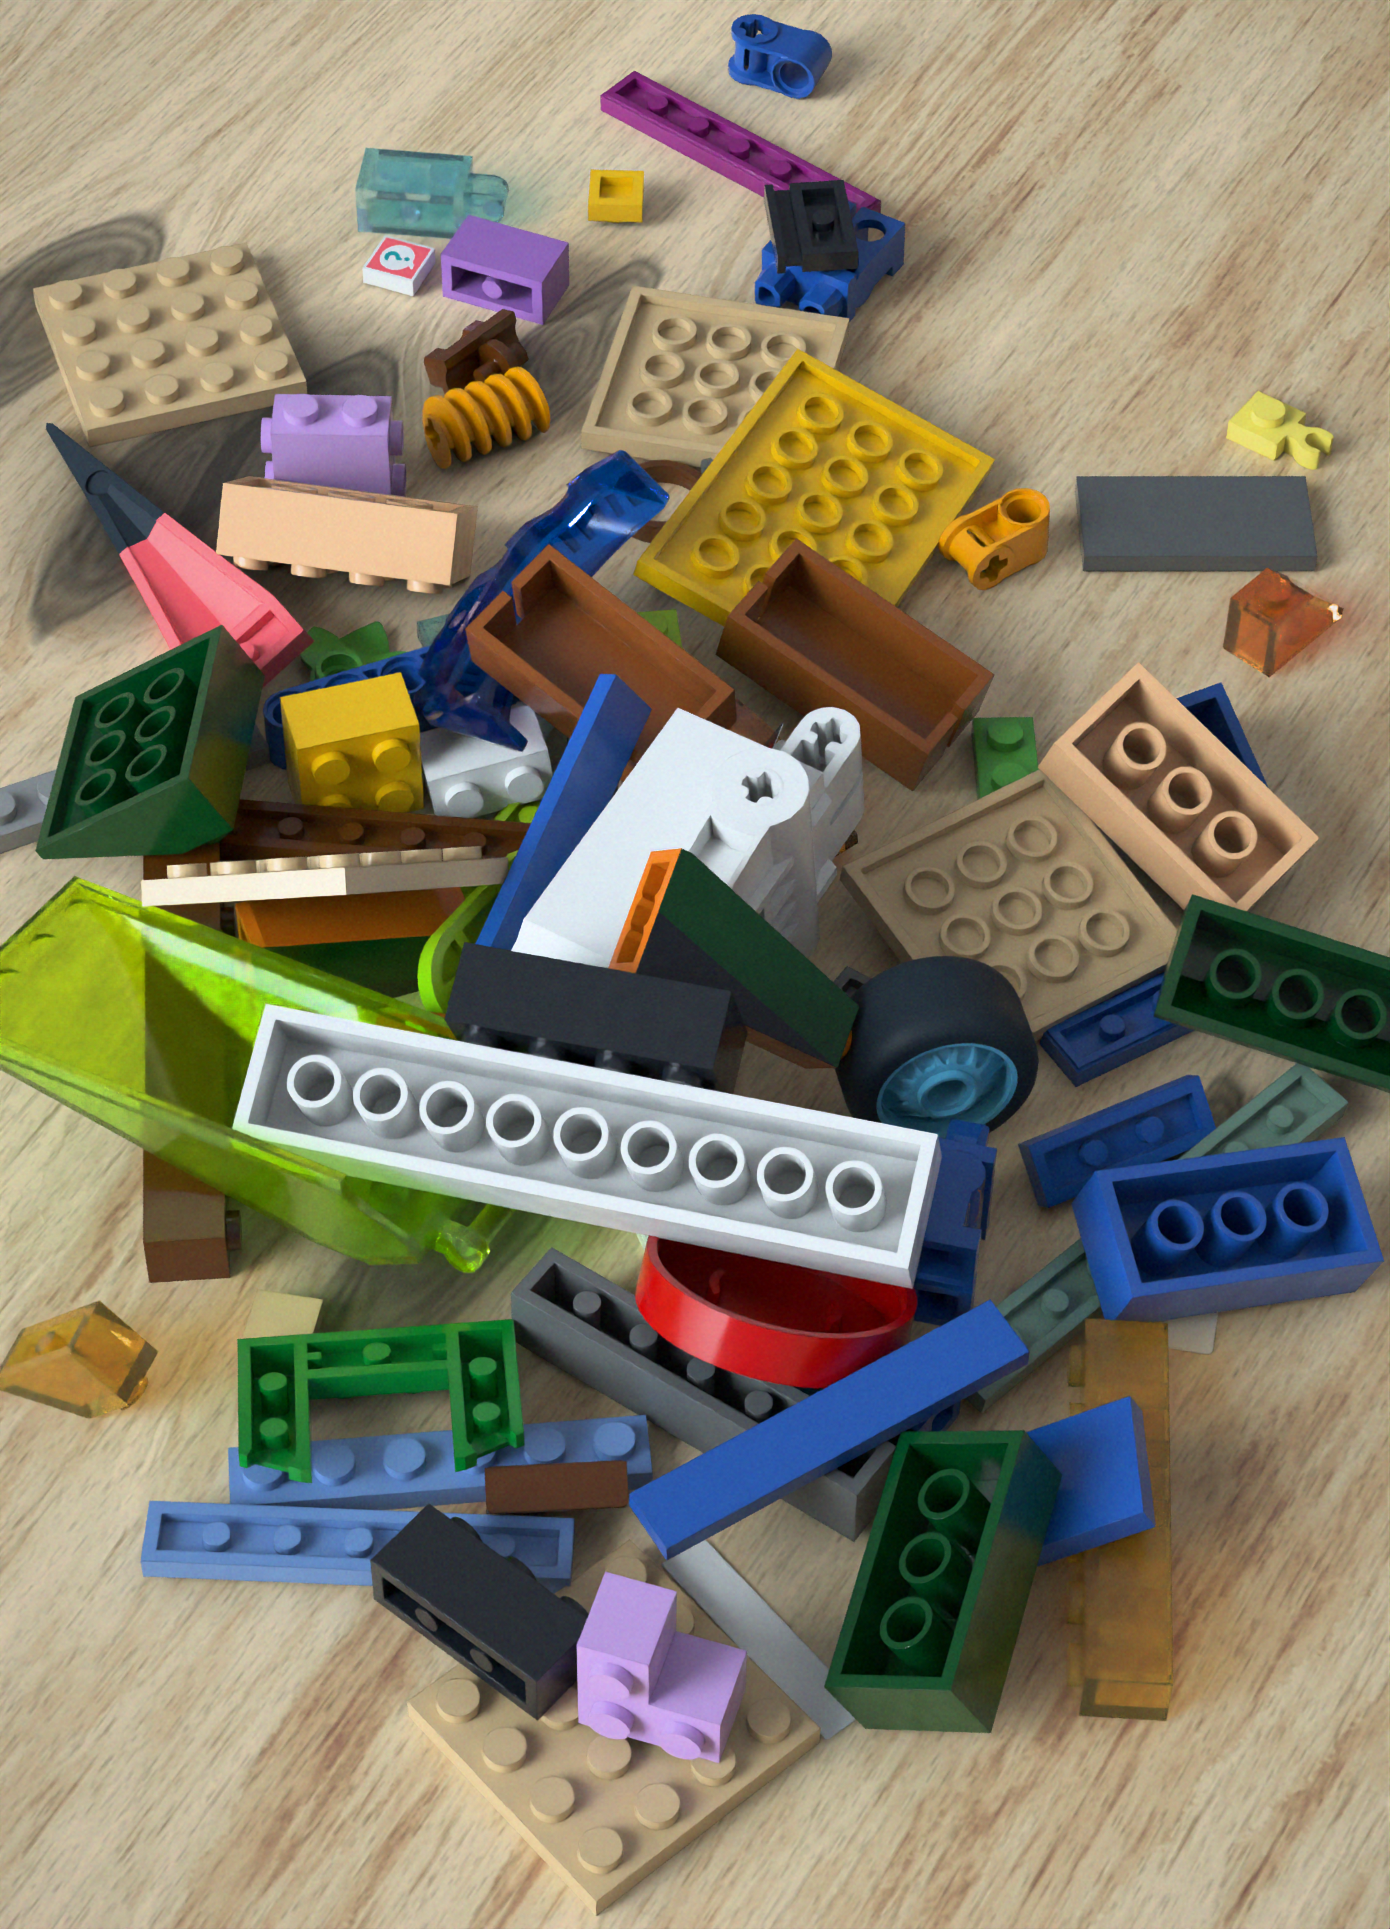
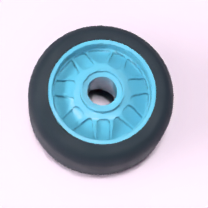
(938, 1047)

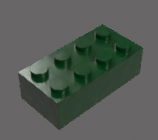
(944, 1581)

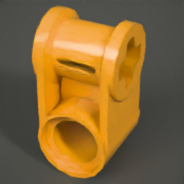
(1002, 537)

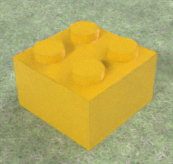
(354, 746)

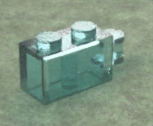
(424, 193)

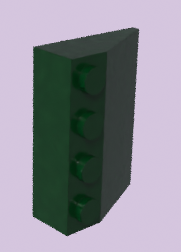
(156, 755)

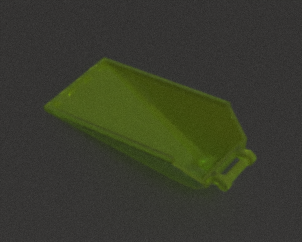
(153, 1039)

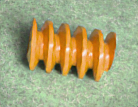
(484, 411)

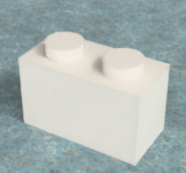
(480, 778)

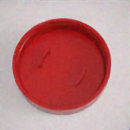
(770, 1315)

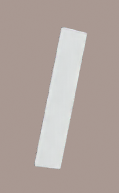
(759, 1632)

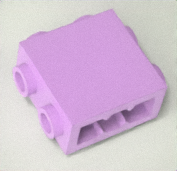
(335, 442)

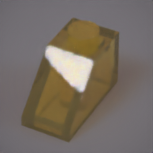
(79, 1362)

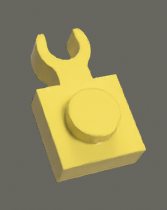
(1276, 428)

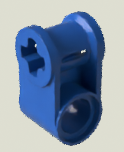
(779, 58)

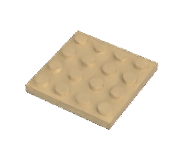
(168, 343)
(694, 369)
(324, 876)
(1023, 890)
(600, 1804)

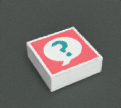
(399, 265)

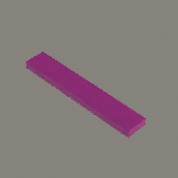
(714, 139)

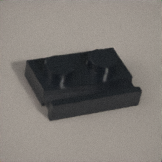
(811, 226)

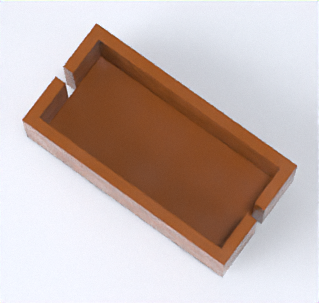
(574, 634)
(849, 649)

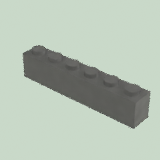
(605, 1342)

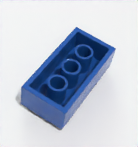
(1226, 1231)

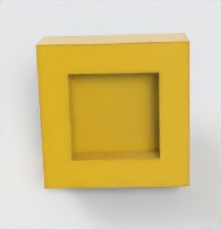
(616, 196)

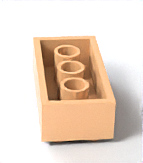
(346, 531)
(1176, 796)

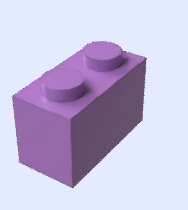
(505, 269)

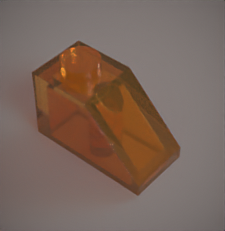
(1275, 620)

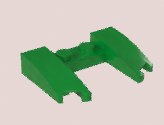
(288, 1371)

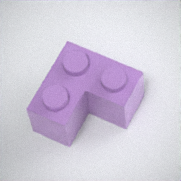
(651, 1680)

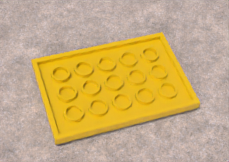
(820, 467)

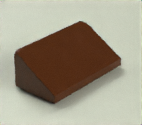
(556, 1487)

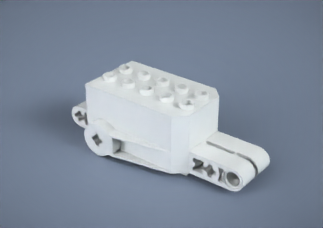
(743, 809)

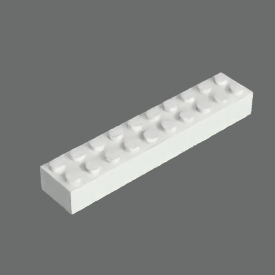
(593, 1145)

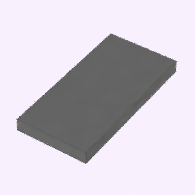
(1195, 523)

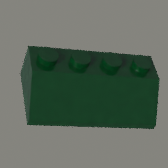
(1280, 991)

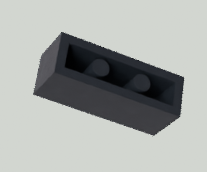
(481, 1609)

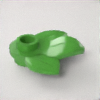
(334, 655)

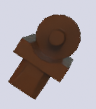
(480, 352)

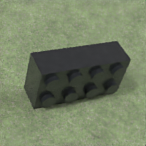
(597, 1017)

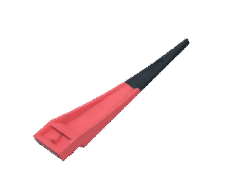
(179, 574)

